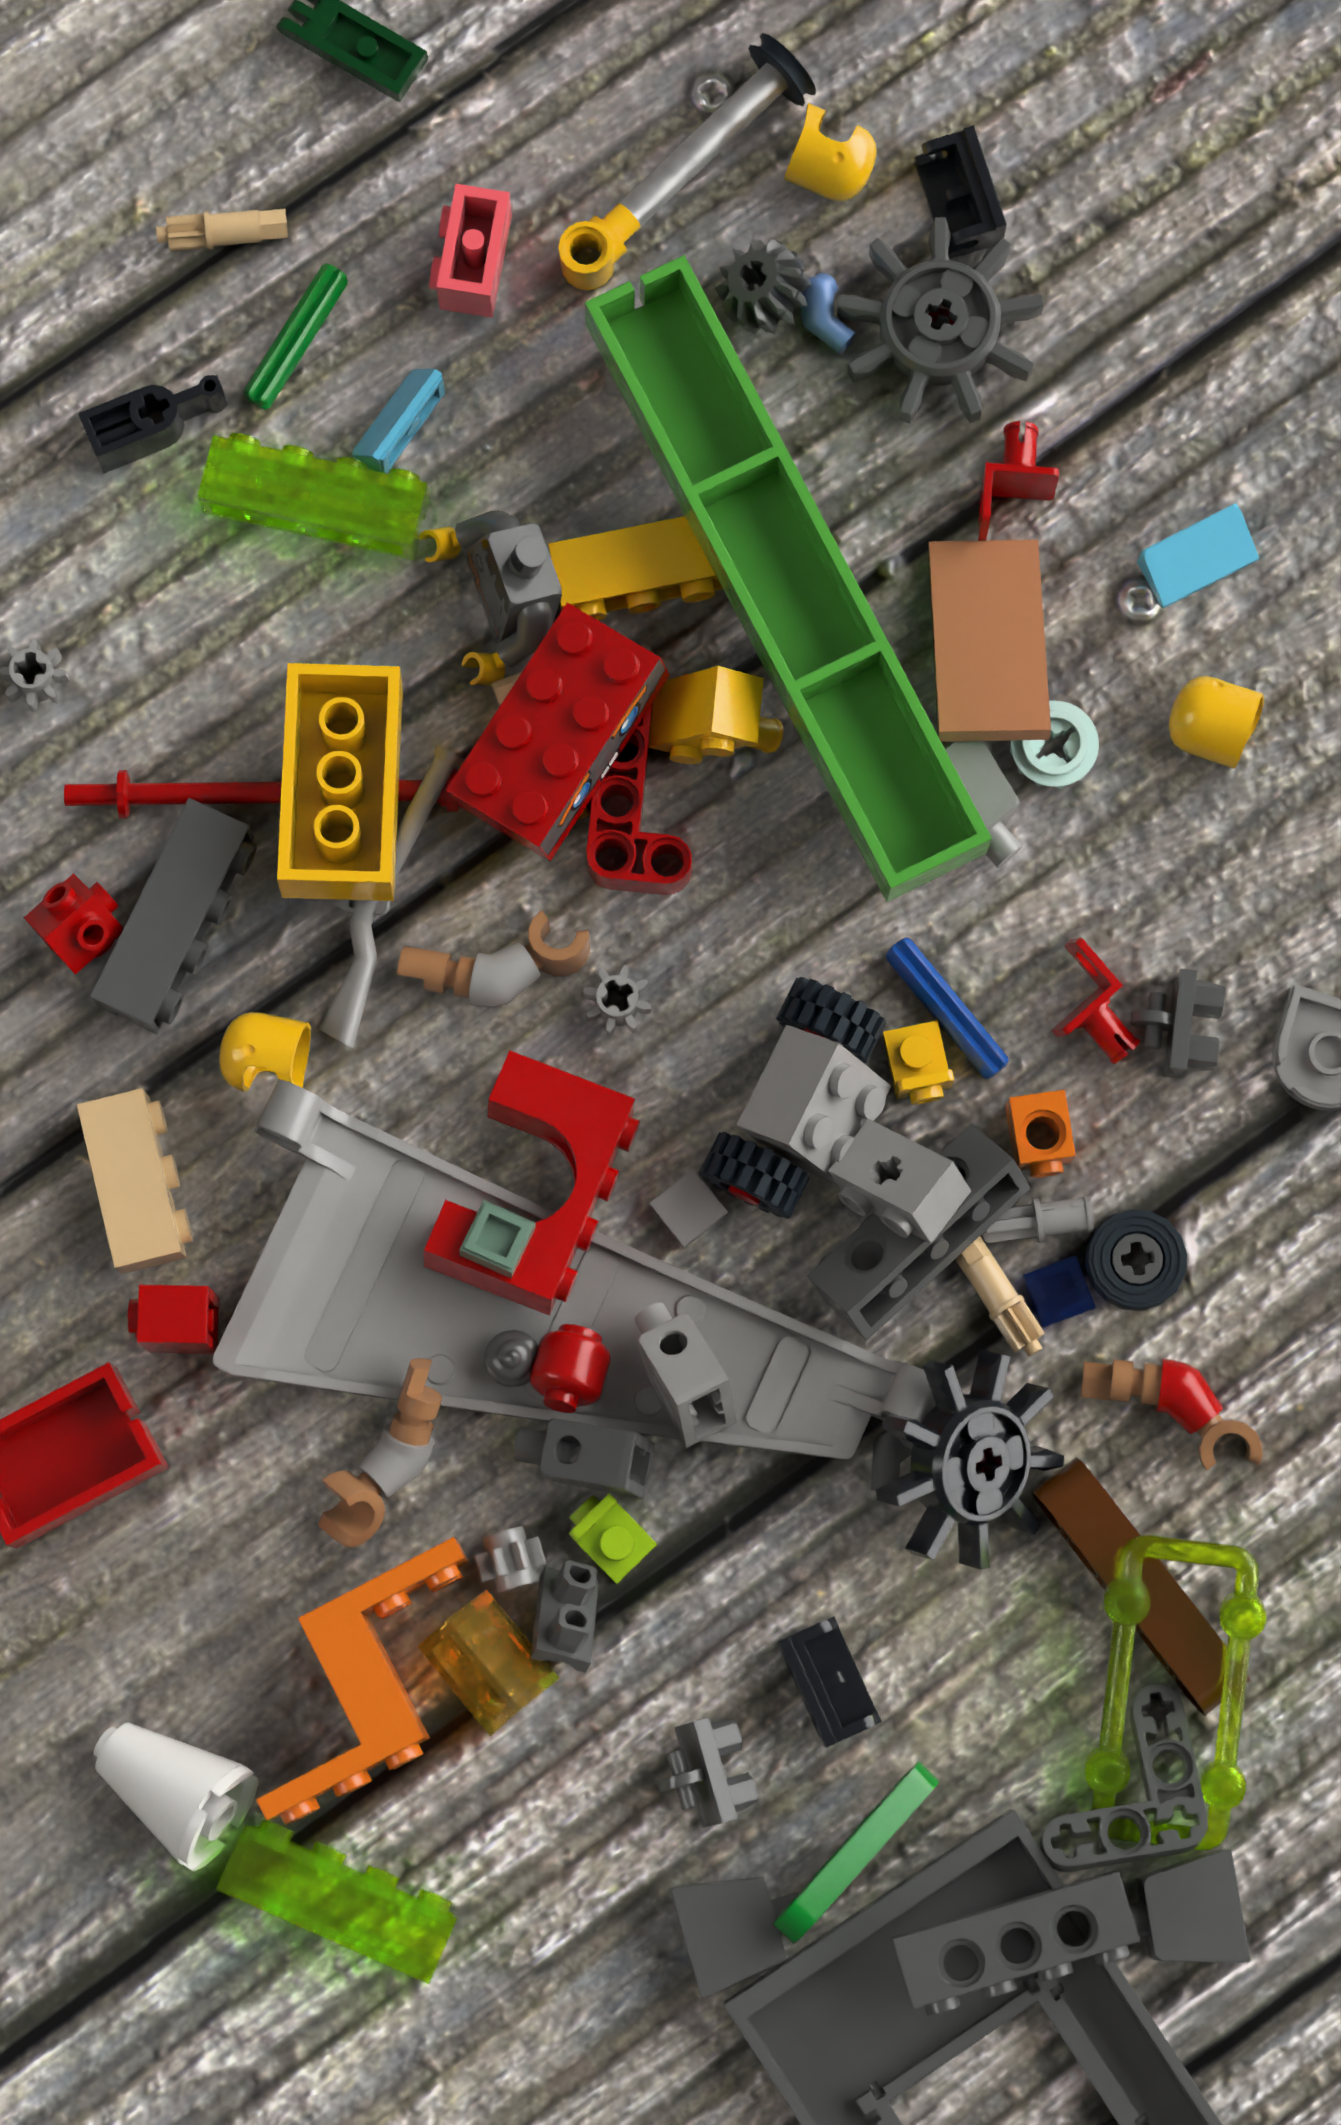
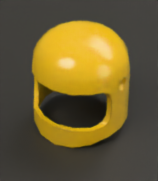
(831, 166)
(1214, 719)
(264, 1043)

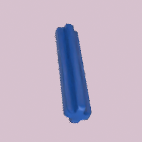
(947, 1008)

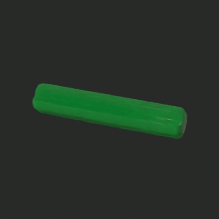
(295, 336)

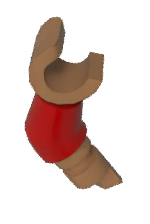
(1174, 1390)

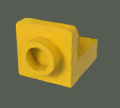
(917, 1062)

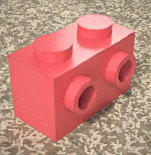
(473, 250)

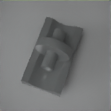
(1188, 999)
(566, 1615)
(700, 1772)

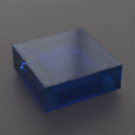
(1058, 1292)

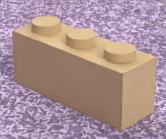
(134, 1180)

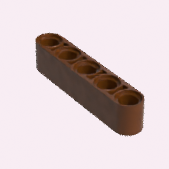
(1174, 1625)

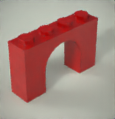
(588, 1129)

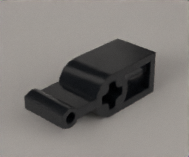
(123, 426)

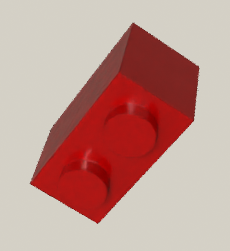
(175, 1319)

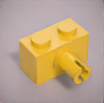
(712, 716)

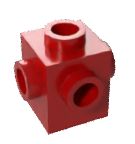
(76, 922)

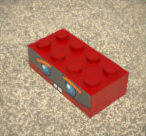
(558, 731)

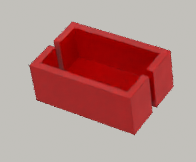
(71, 1454)

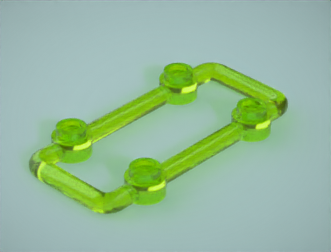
(1241, 1617)

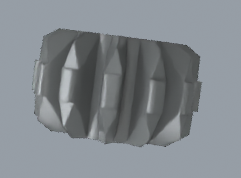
(763, 286)

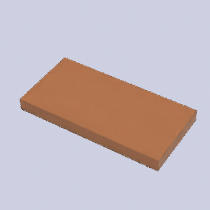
(988, 640)

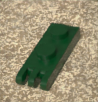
(356, 45)

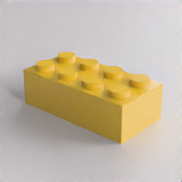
(340, 782)

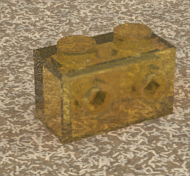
(489, 1662)

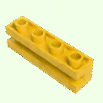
(633, 568)

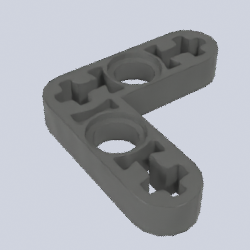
(1161, 1796)

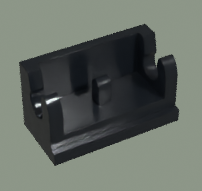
(961, 190)
(829, 1682)

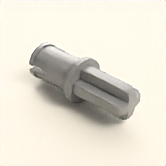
(1042, 1220)

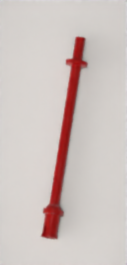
(127, 793)

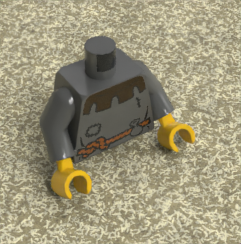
(512, 582)

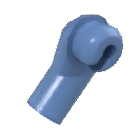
(819, 314)

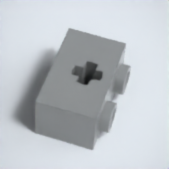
(899, 1182)

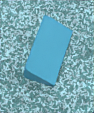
(400, 419)
(1198, 556)

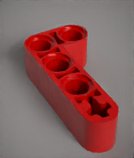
(625, 831)

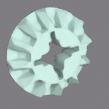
(1079, 749)

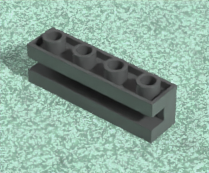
(174, 916)

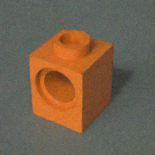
(1044, 1108)

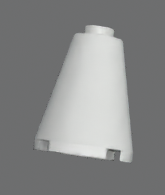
(176, 1789)

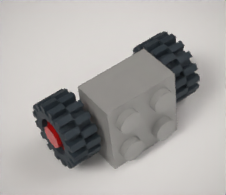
(805, 1102)

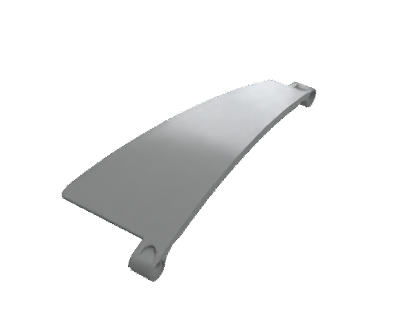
(350, 1304)

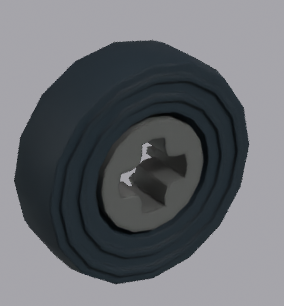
(1117, 1282)

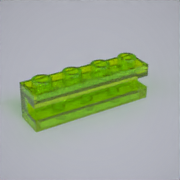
(314, 495)
(337, 1901)

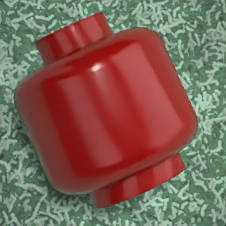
(570, 1368)

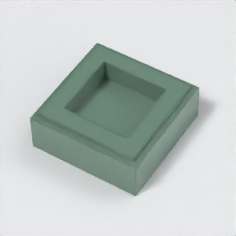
(497, 1239)

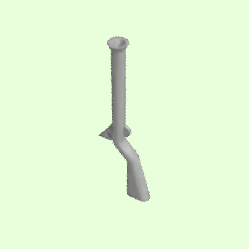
(346, 1010)

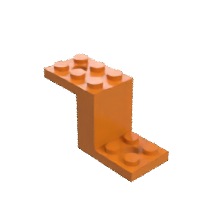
(365, 1681)

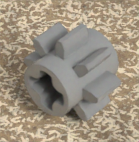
(44, 684)
(622, 986)
(510, 1559)

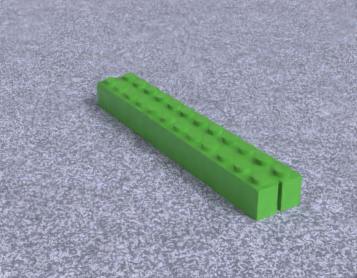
(787, 580)

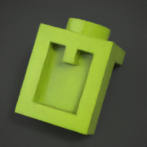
(610, 1536)

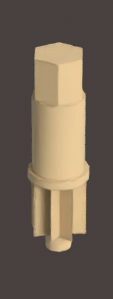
(222, 229)
(1000, 1298)

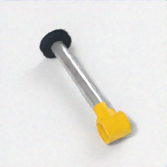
(777, 75)

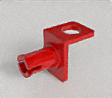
(1017, 475)
(1094, 1012)

